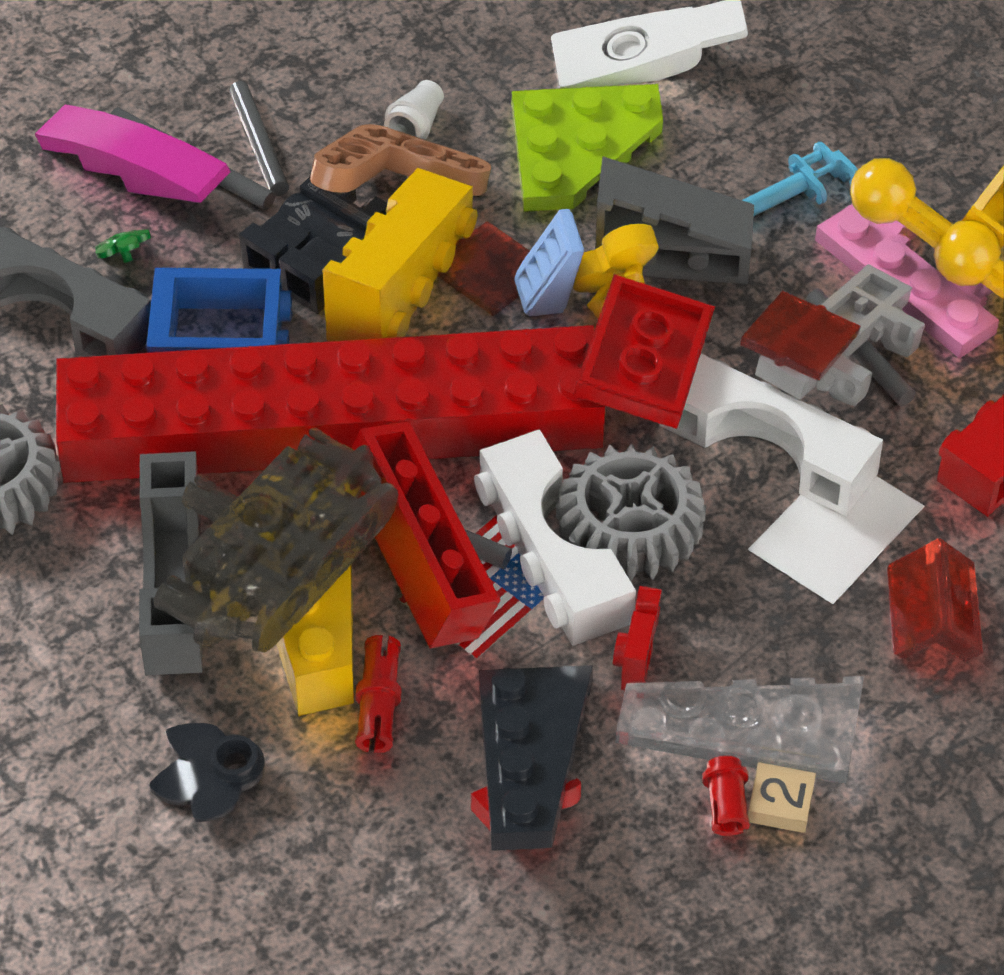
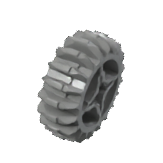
(26, 469)
(626, 496)

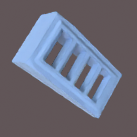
(550, 267)

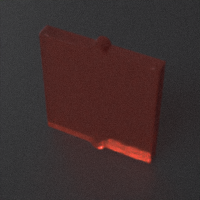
(486, 268)
(800, 335)

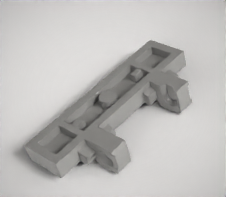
(876, 305)

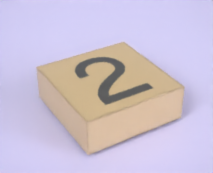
(781, 797)

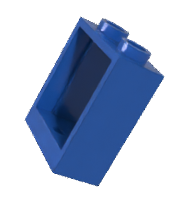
(216, 290)

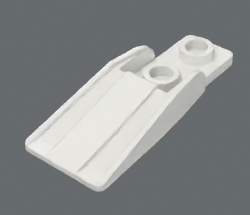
(644, 45)

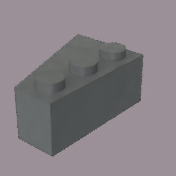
(695, 228)

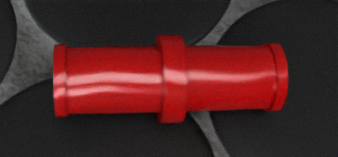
(378, 694)

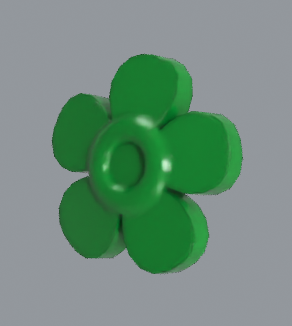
(122, 244)

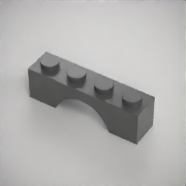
(102, 312)
(167, 535)

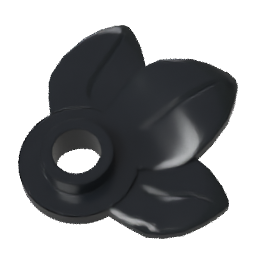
(202, 770)

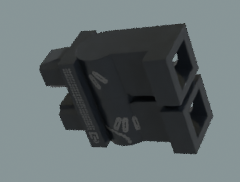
(306, 237)

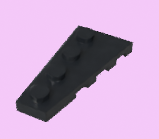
(530, 748)

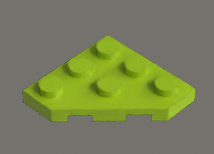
(568, 132)

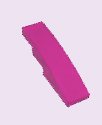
(139, 154)

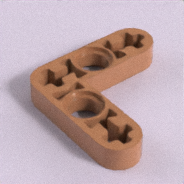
(373, 148)

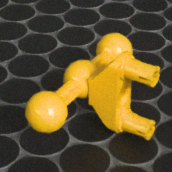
(963, 251)

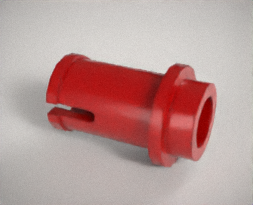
(726, 784)

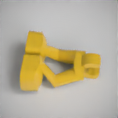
(621, 253)

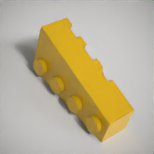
(398, 258)
(320, 651)

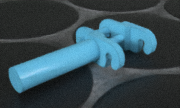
(805, 178)

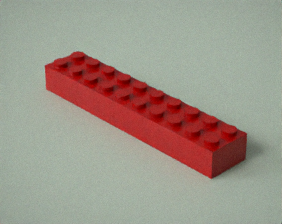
(256, 400)

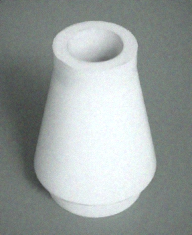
(415, 110)

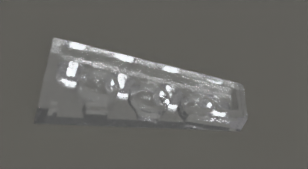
(778, 725)

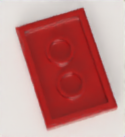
(644, 351)

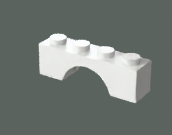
(831, 455)
(580, 585)

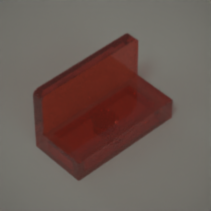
(934, 602)

